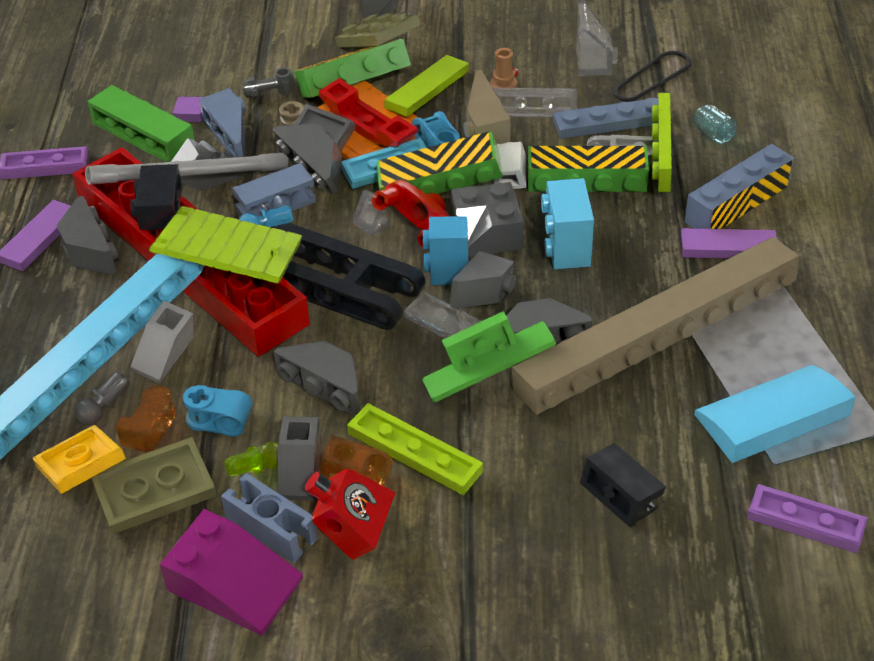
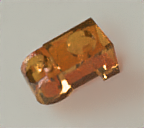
(149, 421)
(356, 456)

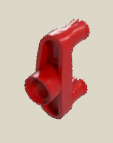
(410, 203)

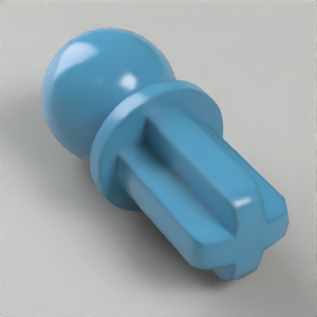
(271, 217)

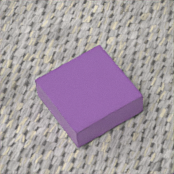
(188, 109)

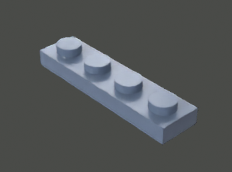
(604, 118)

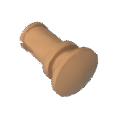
(503, 74)

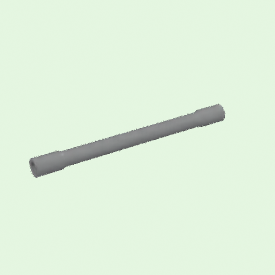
(264, 162)

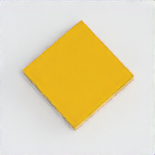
(78, 458)

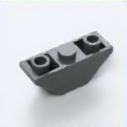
(313, 150)
(85, 239)
(559, 318)
(322, 372)

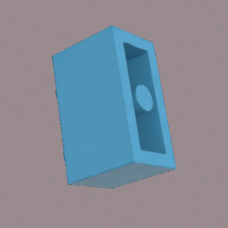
(447, 246)

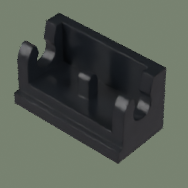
(621, 484)

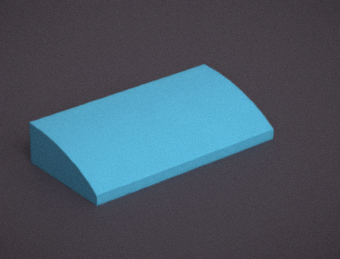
(776, 411)

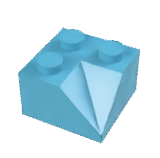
(568, 223)

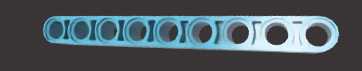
(90, 346)

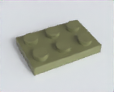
(377, 30)
(153, 485)

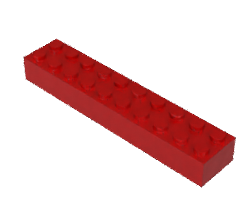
(250, 308)

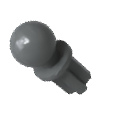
(91, 410)

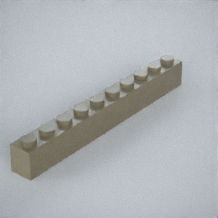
(653, 325)

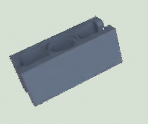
(281, 188)
(269, 517)

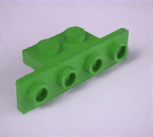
(484, 352)

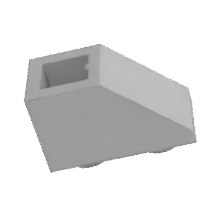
(163, 341)

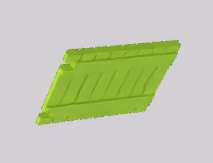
(227, 244)

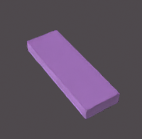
(43, 162)
(34, 237)
(720, 242)
(807, 518)

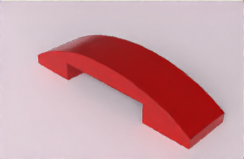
(369, 122)

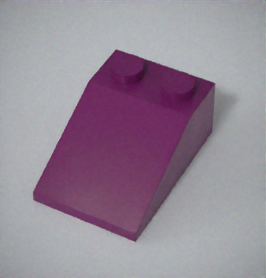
(229, 573)

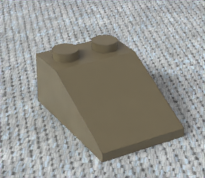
(486, 112)

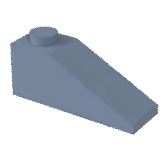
(225, 119)

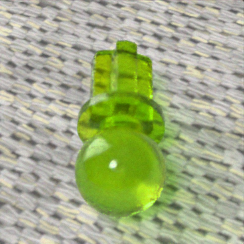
(253, 460)

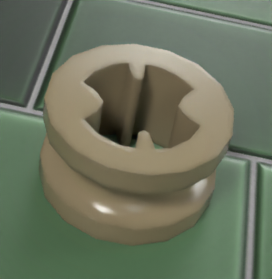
(289, 112)

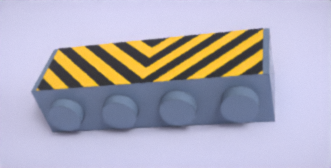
(739, 189)

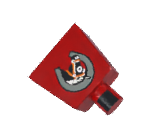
(350, 510)

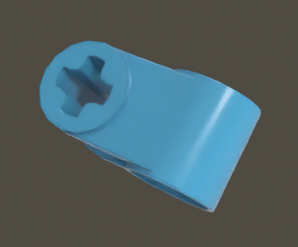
(435, 130)
(220, 410)

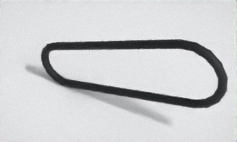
(628, 99)

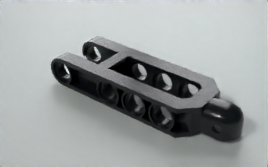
(353, 293)

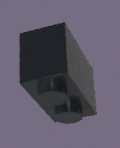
(157, 196)

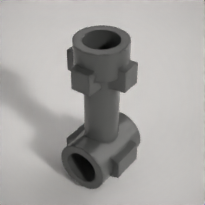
(283, 81)

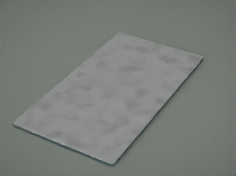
(772, 341)

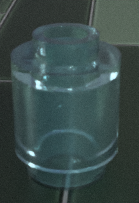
(715, 123)

